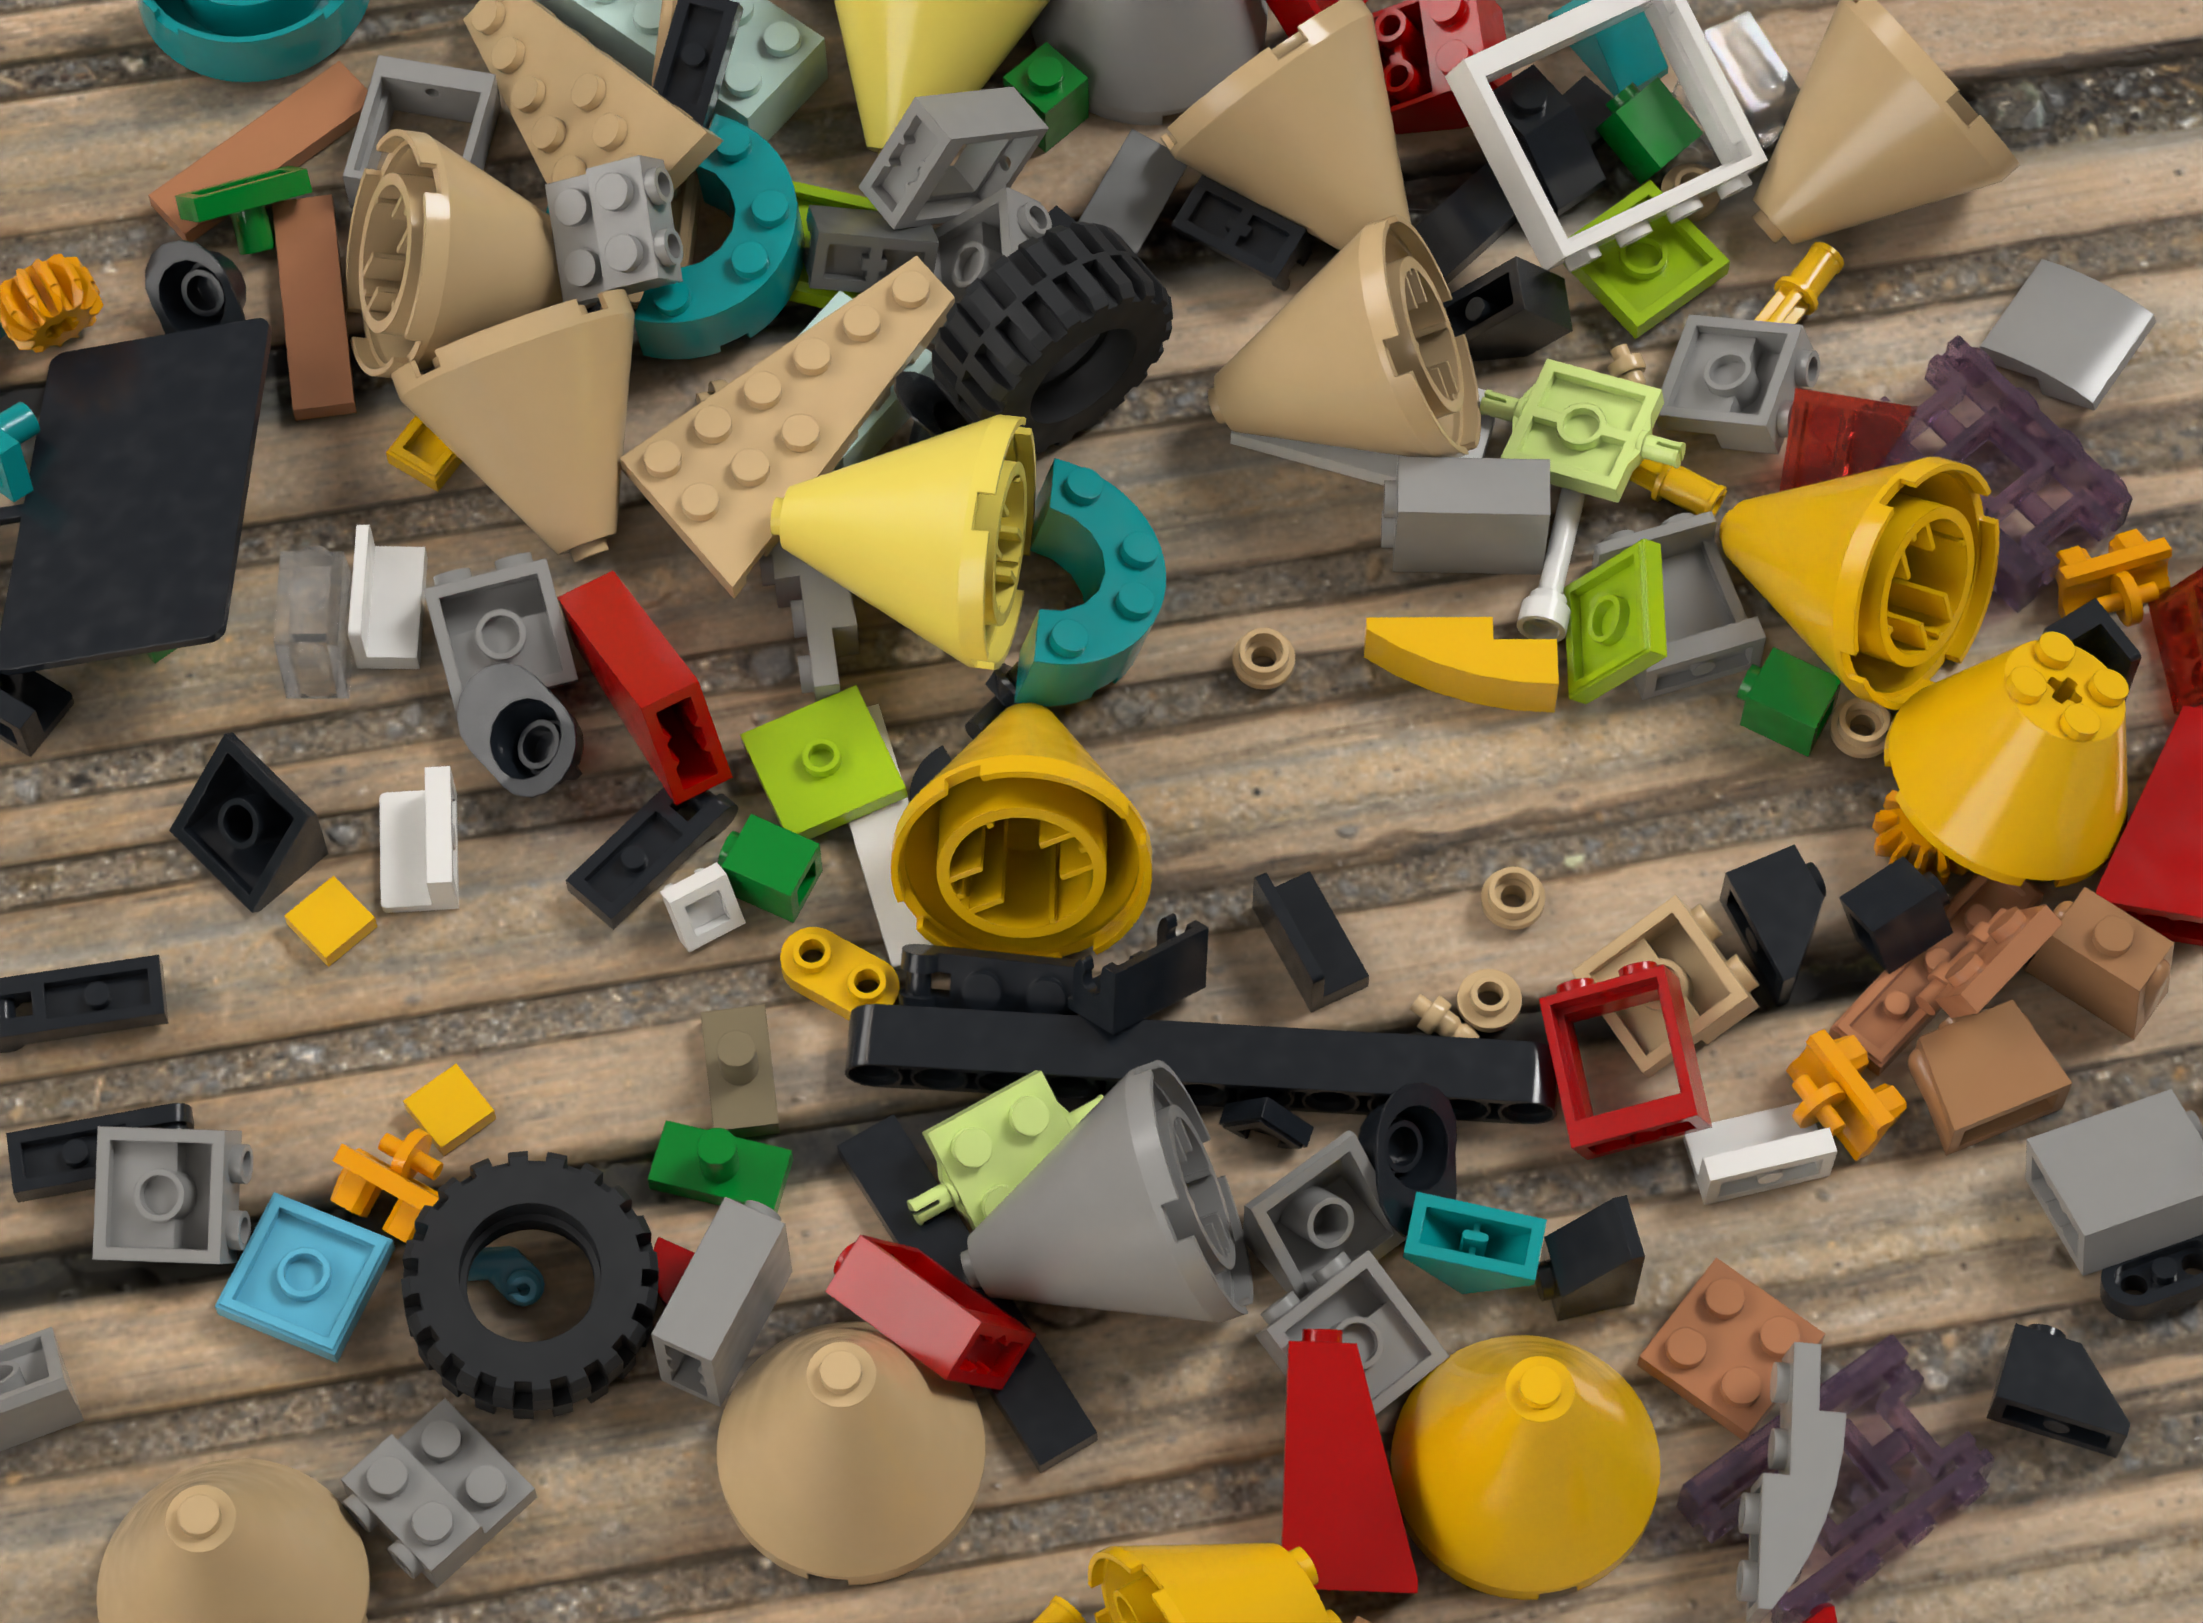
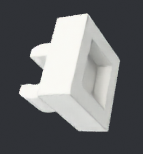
(702, 906)

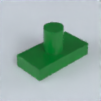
(246, 204)
(717, 1166)

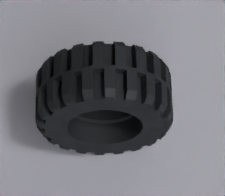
(1054, 333)
(511, 1200)

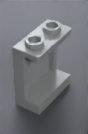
(1703, 613)

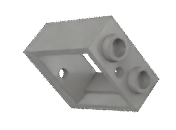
(423, 91)
(913, 172)

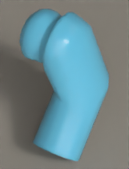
(509, 1273)

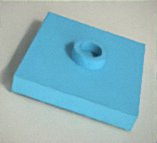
(305, 1277)

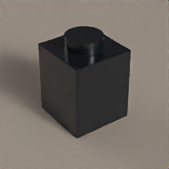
(1897, 913)

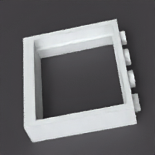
(1700, 79)

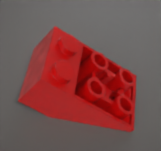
(1421, 46)

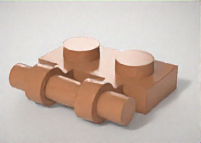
(1987, 961)

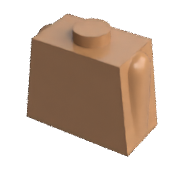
(2105, 962)
(1986, 1075)

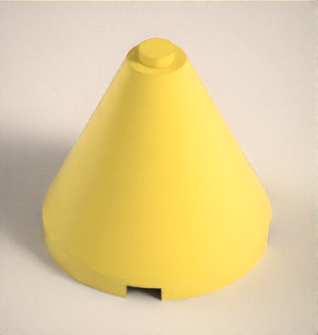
(924, 50)
(927, 534)

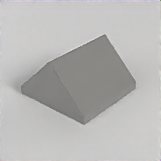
(1316, 1214)
(34, 1389)

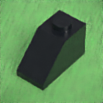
(1550, 138)
(1510, 311)
(1775, 914)
(1592, 1262)
(2056, 1392)

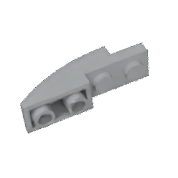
(819, 612)
(1789, 1507)

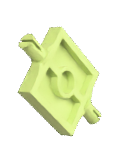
(1587, 426)
(994, 1147)

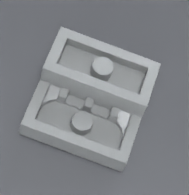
(2068, 334)

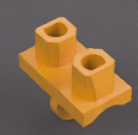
(2120, 580)
(1837, 1095)
(367, 1175)

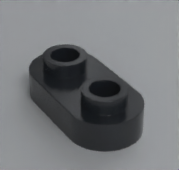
(2159, 1279)

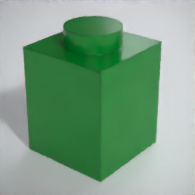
(1053, 91)
(1647, 128)
(1788, 700)
(771, 867)

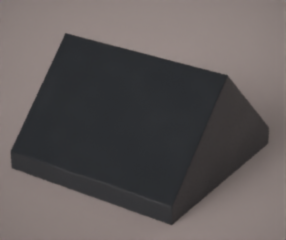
(248, 826)

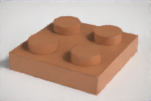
(1723, 1348)

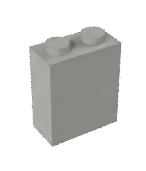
(1467, 515)
(2121, 1180)
(723, 1300)

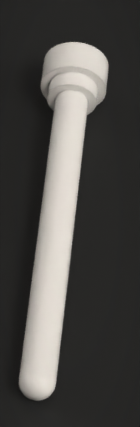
(1546, 609)

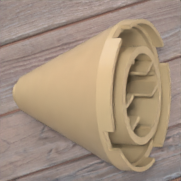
(1304, 129)
(1873, 134)
(440, 254)
(1360, 357)
(539, 415)
(849, 1455)
(235, 1548)

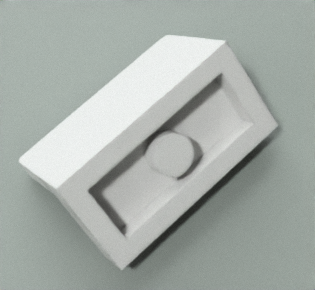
(386, 604)
(420, 846)
(1758, 1154)

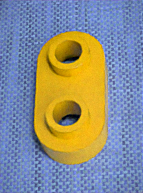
(835, 976)

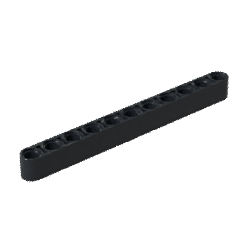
(1213, 1061)

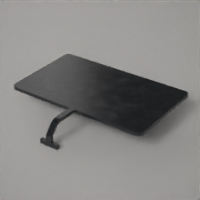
(135, 498)

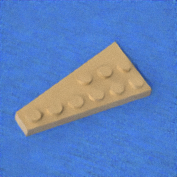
(577, 100)
(784, 421)

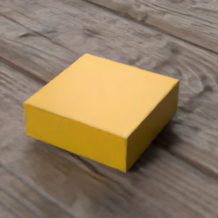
(423, 455)
(330, 921)
(449, 1109)

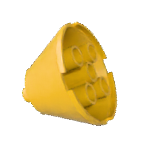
(2018, 763)
(1207, 1584)

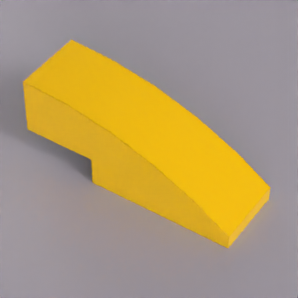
(1466, 661)

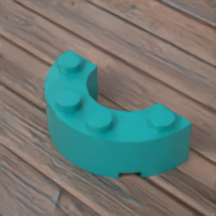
(250, 36)
(753, 270)
(1122, 577)

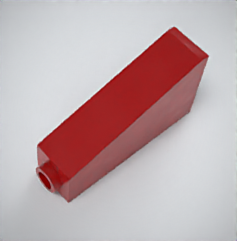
(647, 686)
(2160, 853)
(1337, 1473)

